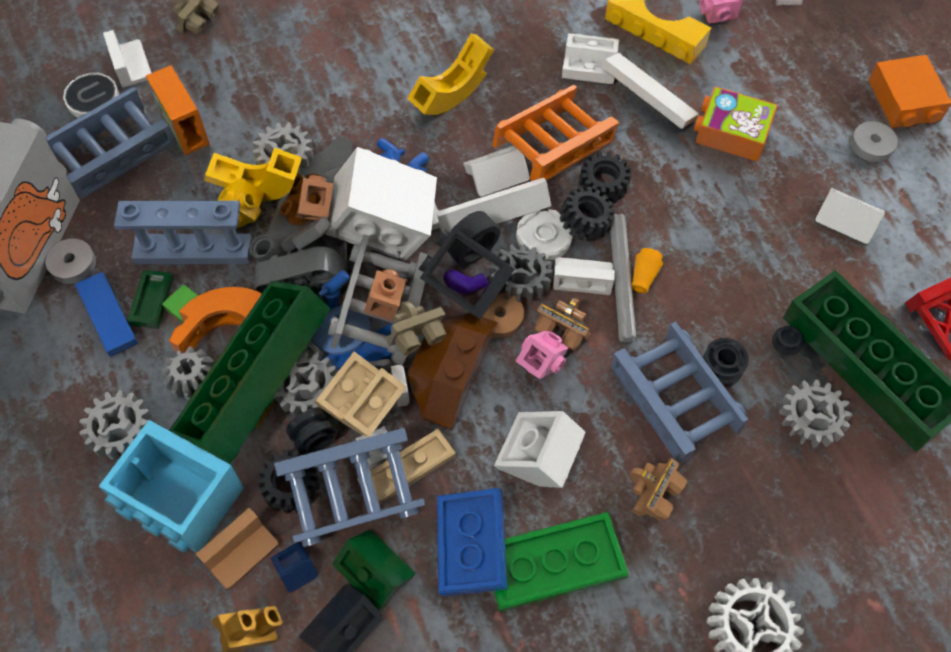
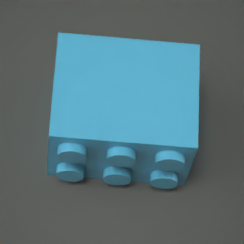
(171, 487)

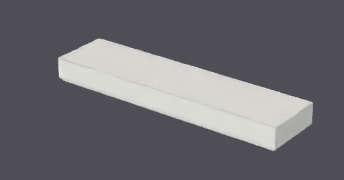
(650, 90)
(500, 205)

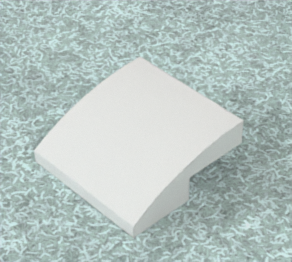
(585, 57)

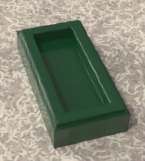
(148, 299)

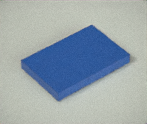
(471, 542)

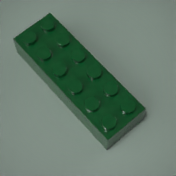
(874, 359)
(251, 369)

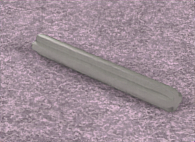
(622, 279)

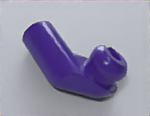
(462, 284)

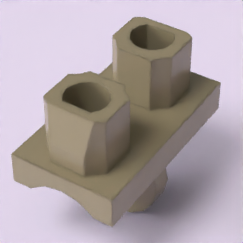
(189, 11)
(413, 322)

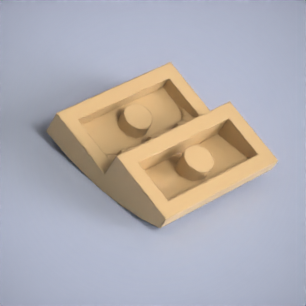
(360, 395)

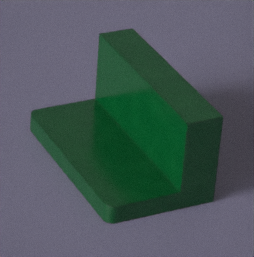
(372, 568)

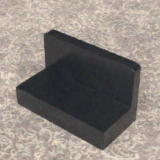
(342, 623)

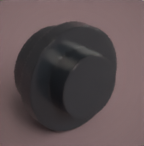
(787, 340)

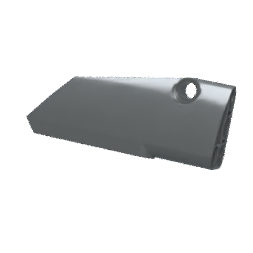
(316, 261)

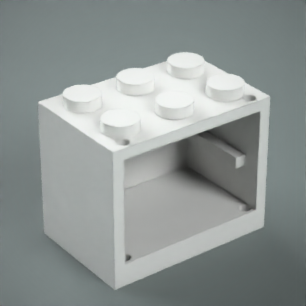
(382, 201)

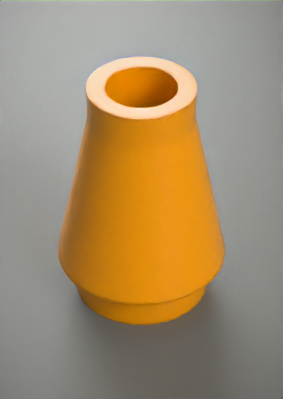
(646, 268)

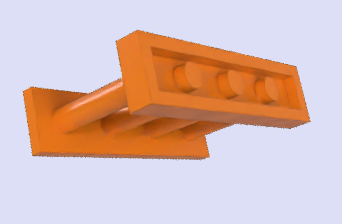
(562, 154)

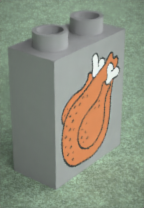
(33, 210)

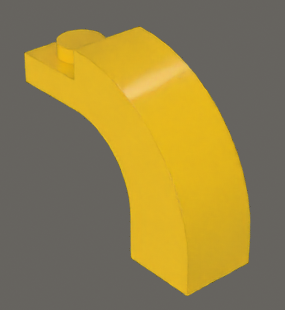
(454, 85)
(272, 178)

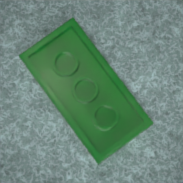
(561, 561)

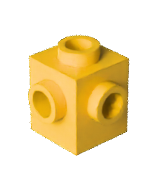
(249, 198)

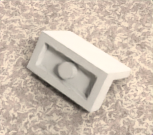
(128, 60)
(498, 170)
(849, 216)
(583, 276)

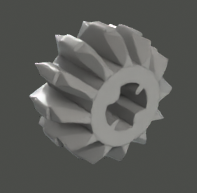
(189, 362)

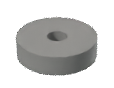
(884, 141)
(75, 271)

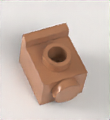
(314, 186)
(385, 294)

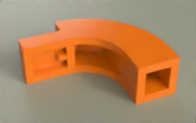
(211, 311)

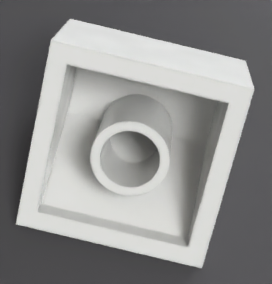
(541, 448)

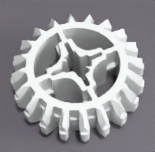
(781, 634)

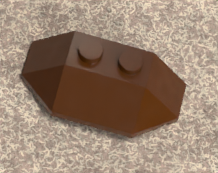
(445, 371)

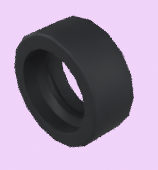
(480, 229)

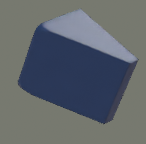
(294, 567)

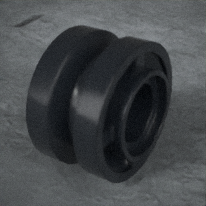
(733, 353)
(311, 430)

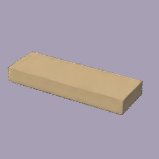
(417, 461)

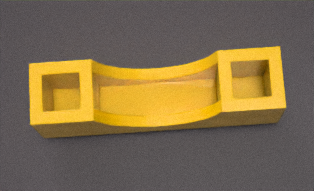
(680, 38)

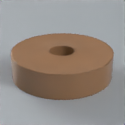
(513, 316)

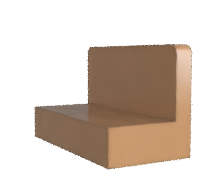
(238, 549)

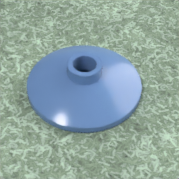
(346, 344)

